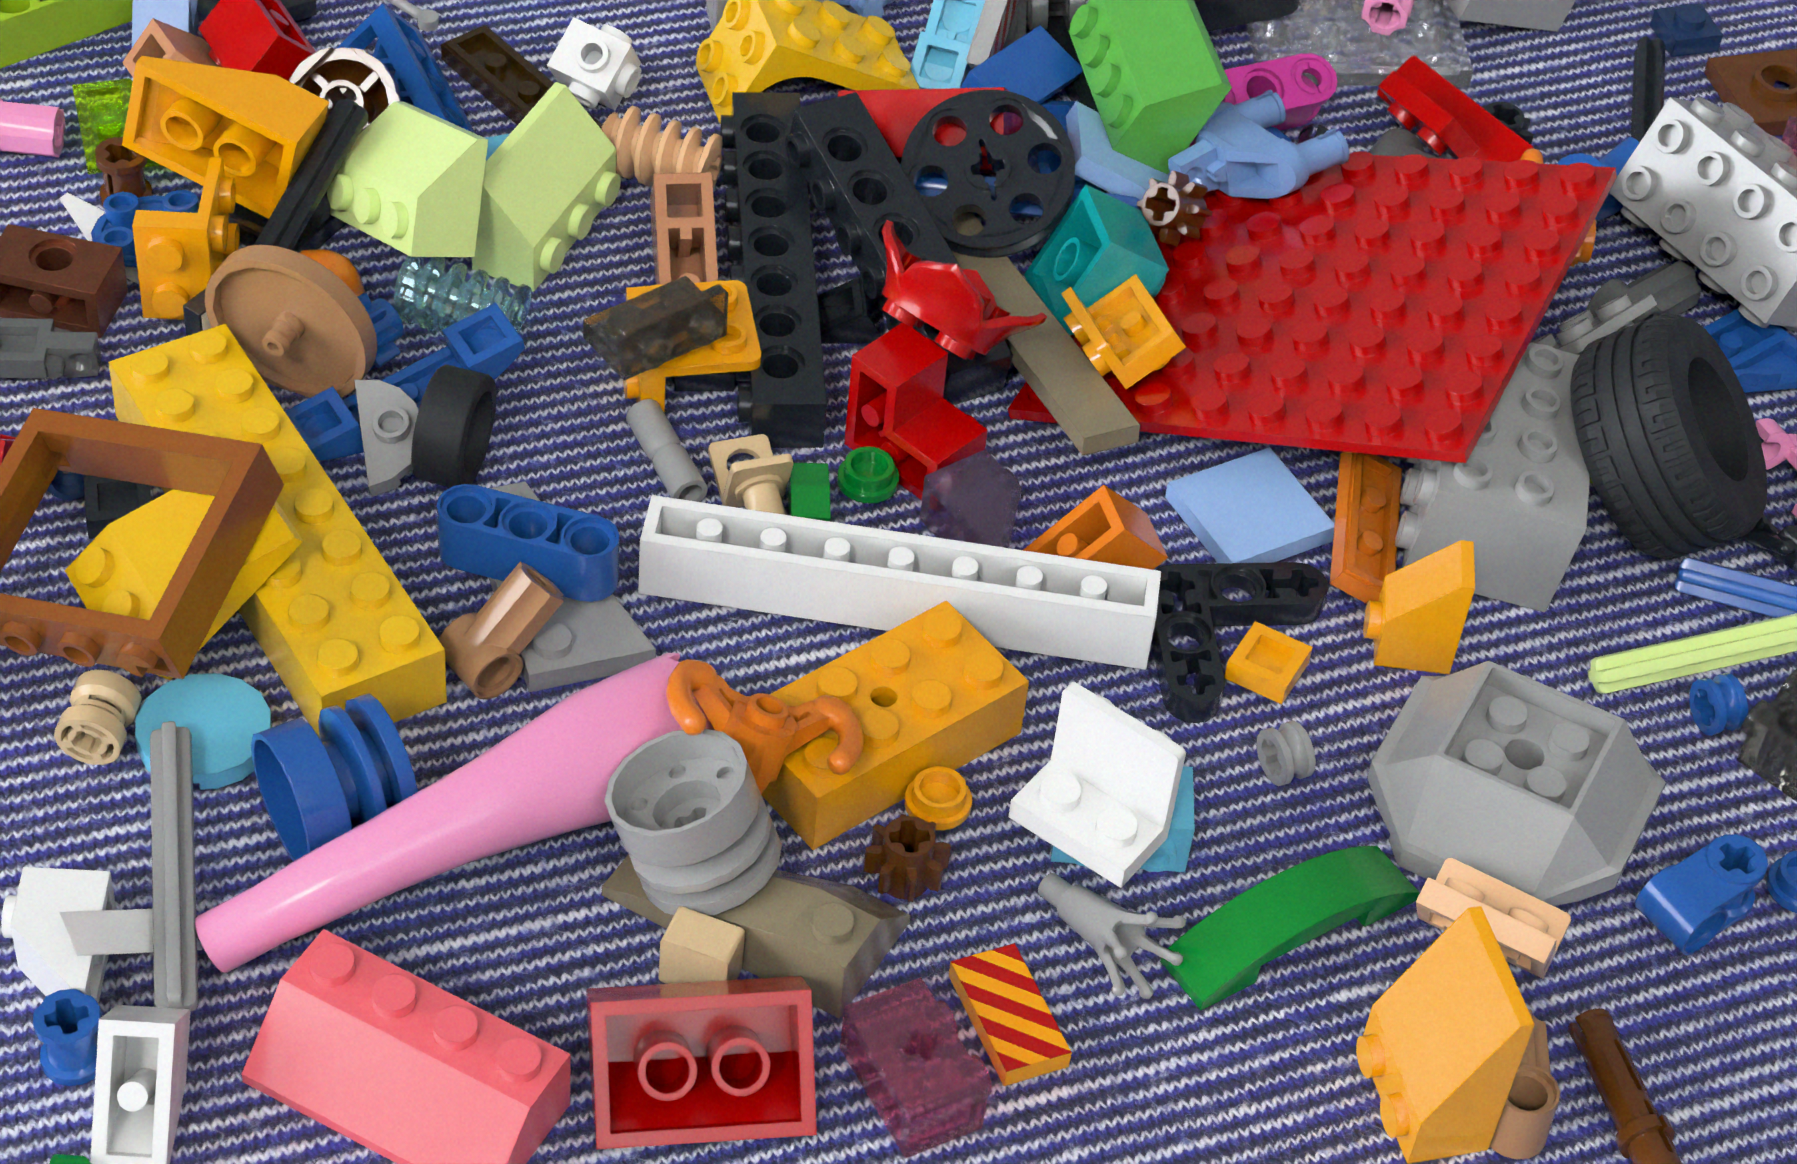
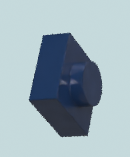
(1686, 30)

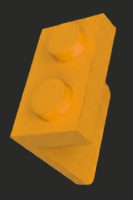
(184, 248)
(731, 353)

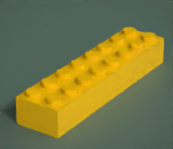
(333, 608)

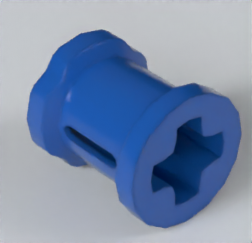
(68, 1028)

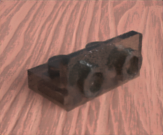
(658, 326)

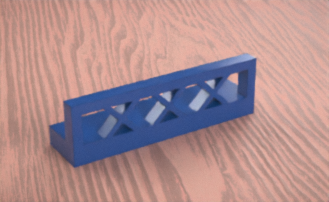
(415, 68)

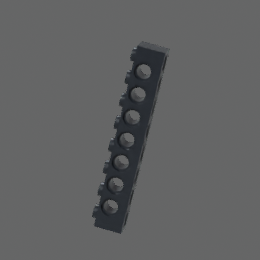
(778, 267)

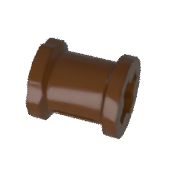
(121, 169)

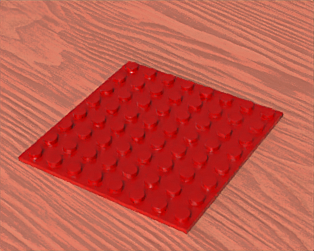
(1363, 305)

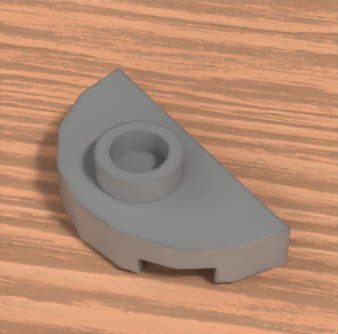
(387, 433)

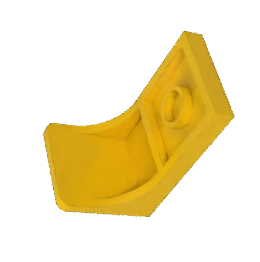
(789, 39)

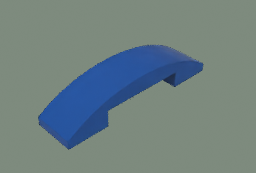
(478, 343)

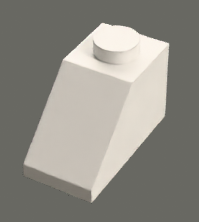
(39, 934)
(139, 1084)

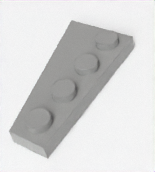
(581, 637)

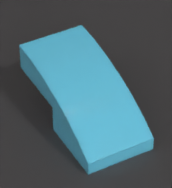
(944, 45)

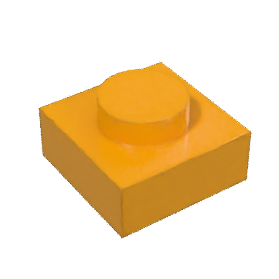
(1268, 662)

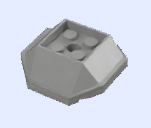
(1513, 784)

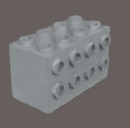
(1722, 200)
(1517, 493)

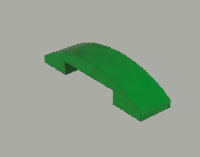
(1283, 913)

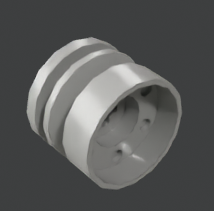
(693, 822)

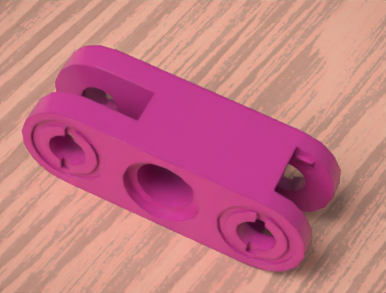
(1284, 76)

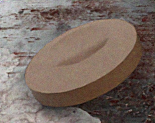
(292, 319)

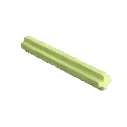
(1694, 654)

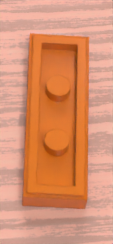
(1365, 524)

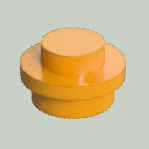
(940, 797)

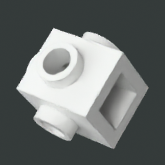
(596, 64)

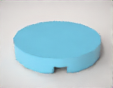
(221, 718)

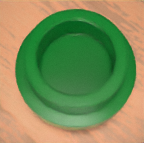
(868, 475)

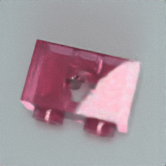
(915, 1067)

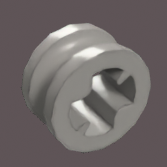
(1286, 753)

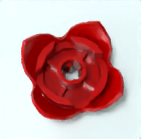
(948, 300)

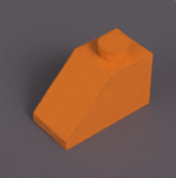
(1105, 531)

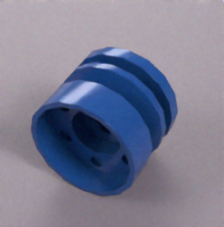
(334, 781)

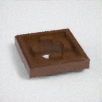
(1750, 82)

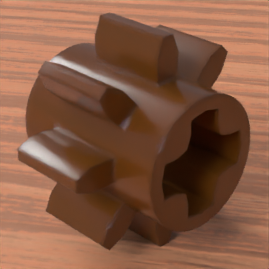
(1189, 207)
(906, 857)

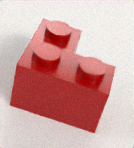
(902, 409)

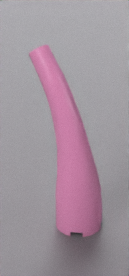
(517, 793)

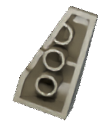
(796, 929)

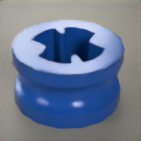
(1718, 704)

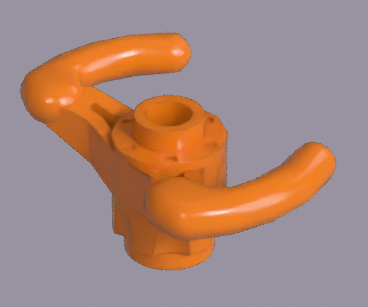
(761, 722)

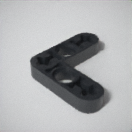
(1207, 608)

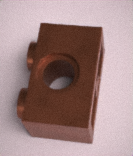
(60, 279)

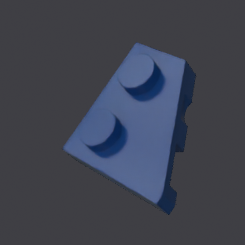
(1759, 356)

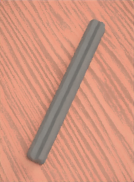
(173, 868)

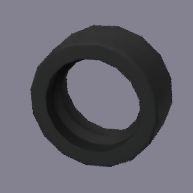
(453, 426)

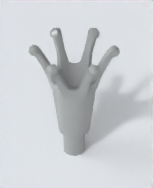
(1109, 929)

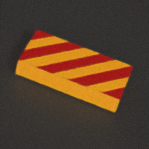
(1009, 1014)

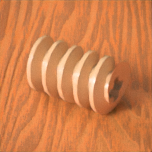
(648, 151)

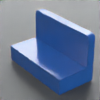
(1029, 66)

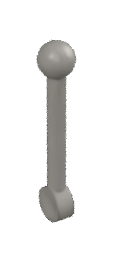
(426, 19)

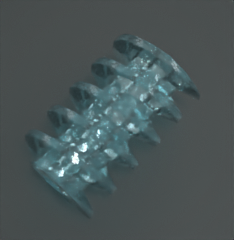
(442, 300)

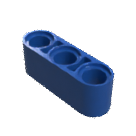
(496, 530)

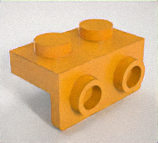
(1123, 332)

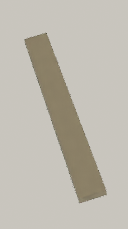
(1052, 360)

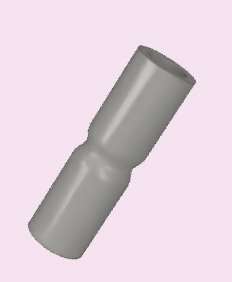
(664, 450)

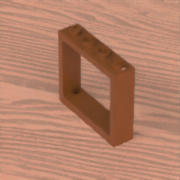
(225, 468)

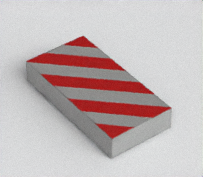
(991, 30)

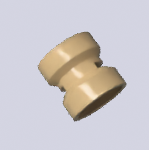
(98, 715)

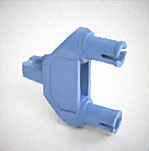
(1247, 160)

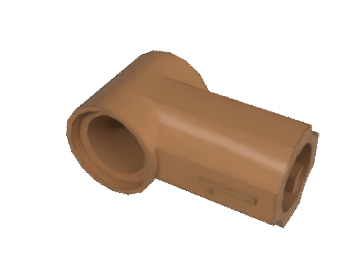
(487, 644)
(1530, 1103)

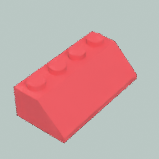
(404, 1063)

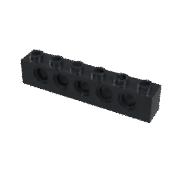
(859, 189)

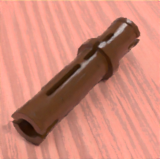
(1640, 1128)

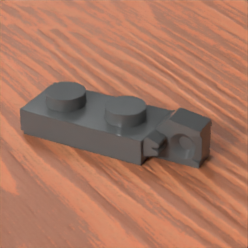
(42, 351)

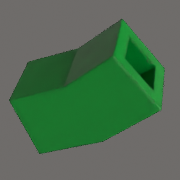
(809, 491)

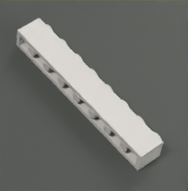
(892, 576)

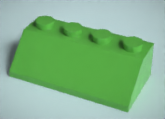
(1149, 74)

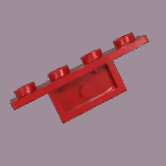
(1446, 116)

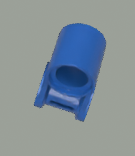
(1704, 891)

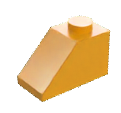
(1423, 611)

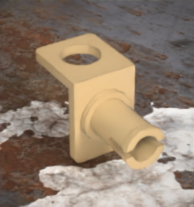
(751, 483)

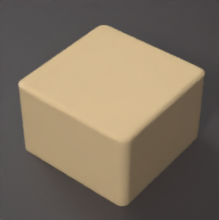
(700, 949)

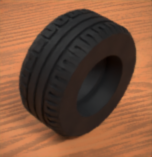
(1668, 437)

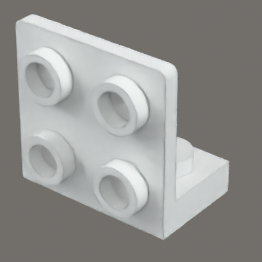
(1105, 789)

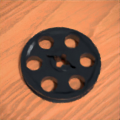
(1009, 160)

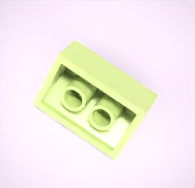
(413, 183)
(543, 190)

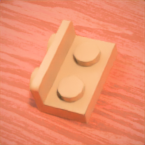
(1523, 925)

